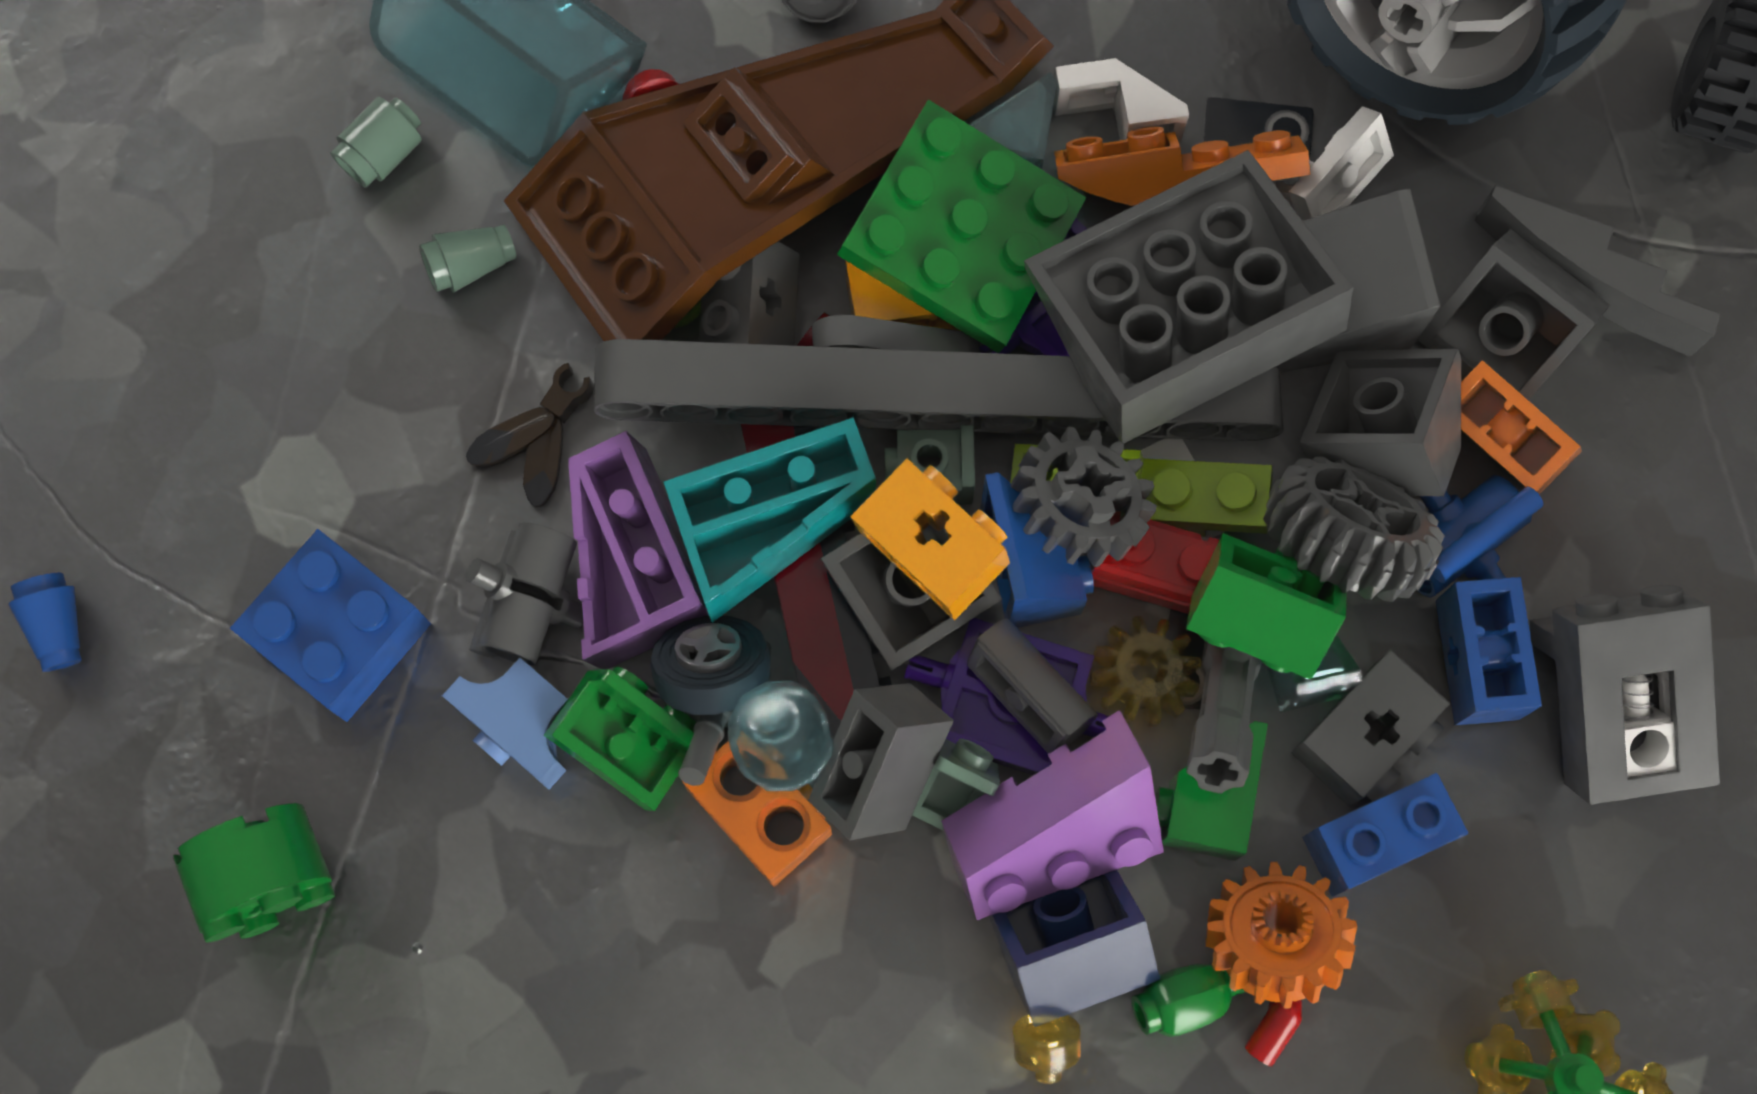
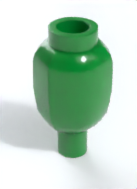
(1183, 1000)

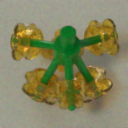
(1580, 1044)

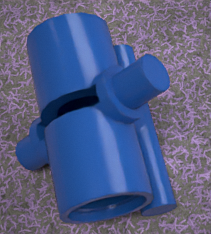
(1476, 528)

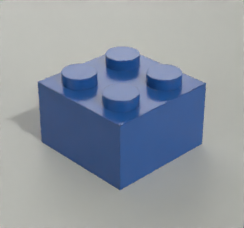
(331, 625)

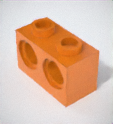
(747, 819)

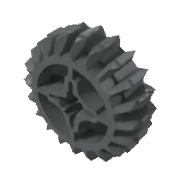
(1353, 528)

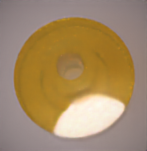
(1047, 1047)

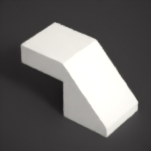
(1115, 85)

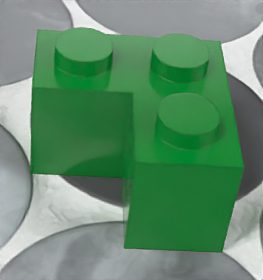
(1266, 607)

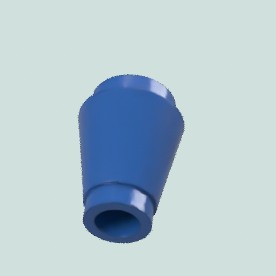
(48, 619)

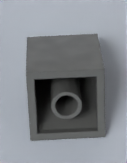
(1387, 264)

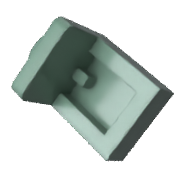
(958, 778)

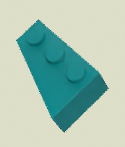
(768, 509)

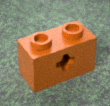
(1513, 430)

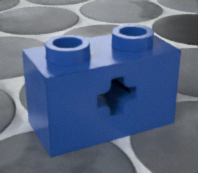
(1488, 651)
(1385, 834)

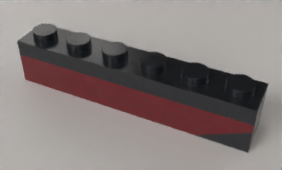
(823, 633)

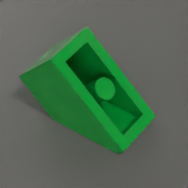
(1209, 820)

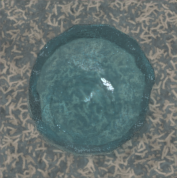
(780, 736)

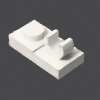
(1344, 168)

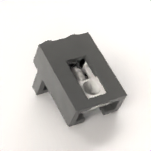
(1607, 701)

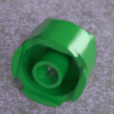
(251, 871)

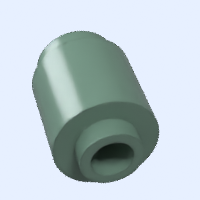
(377, 140)

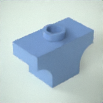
(514, 718)

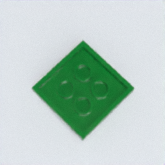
(958, 224)

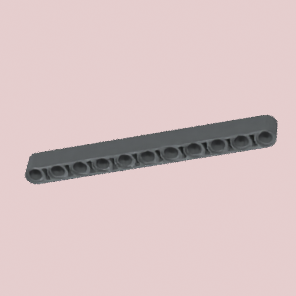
(890, 391)

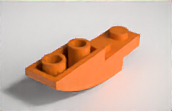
(1153, 162)

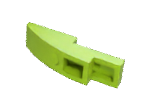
(1198, 493)

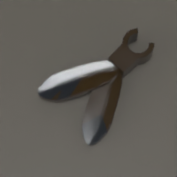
(538, 431)

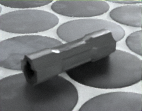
(1222, 734)

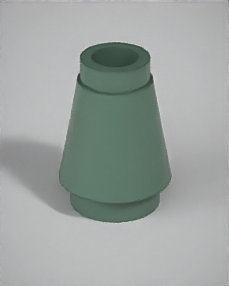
(465, 255)

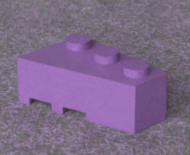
(630, 553)
(1059, 826)

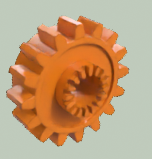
(1282, 968)

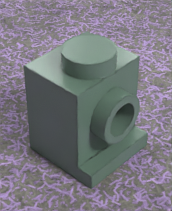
(952, 447)

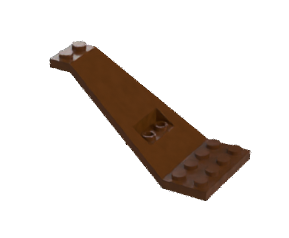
(666, 198)

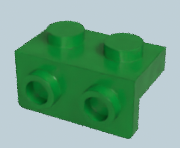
(623, 735)

